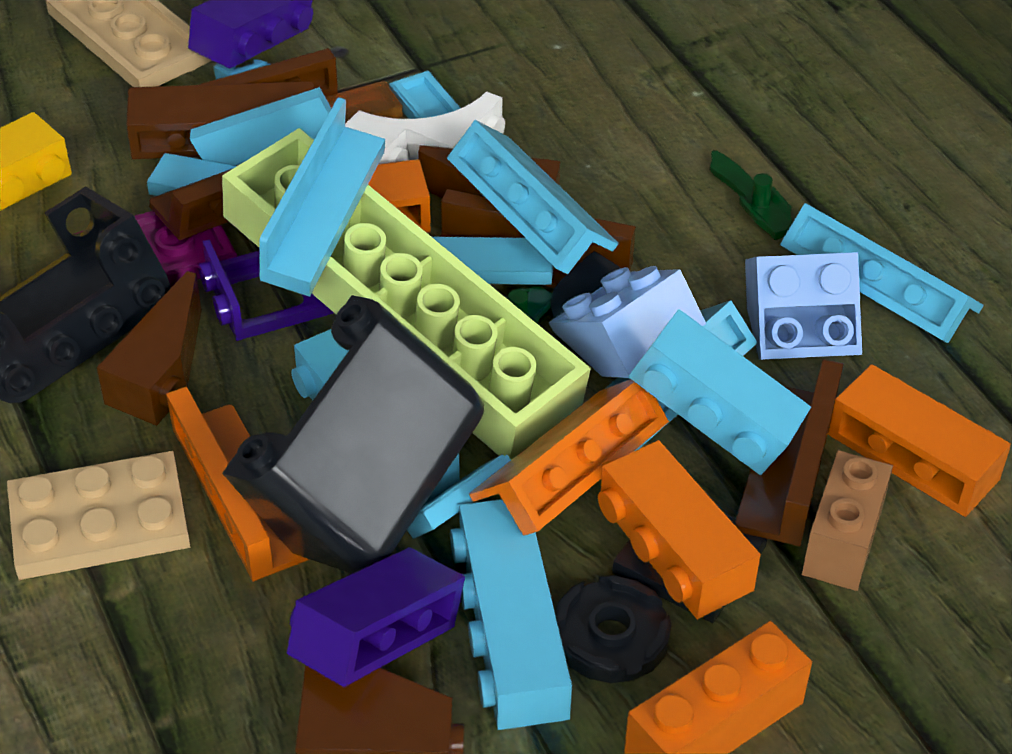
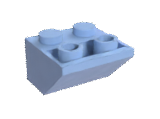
(804, 305)
(624, 317)

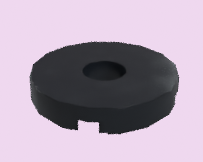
(613, 656)

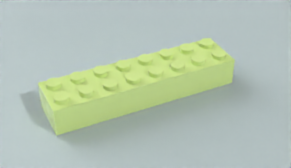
(384, 256)

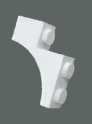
(445, 131)

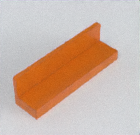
(210, 445)
(572, 454)

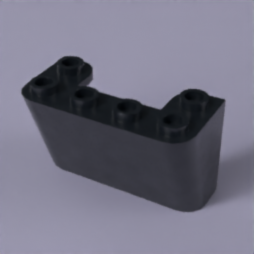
(78, 300)

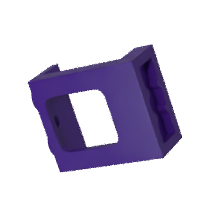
(219, 276)

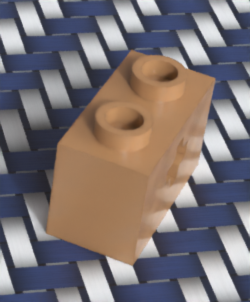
(847, 520)

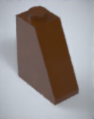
(375, 717)

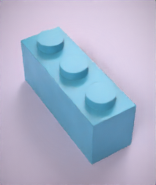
(720, 392)

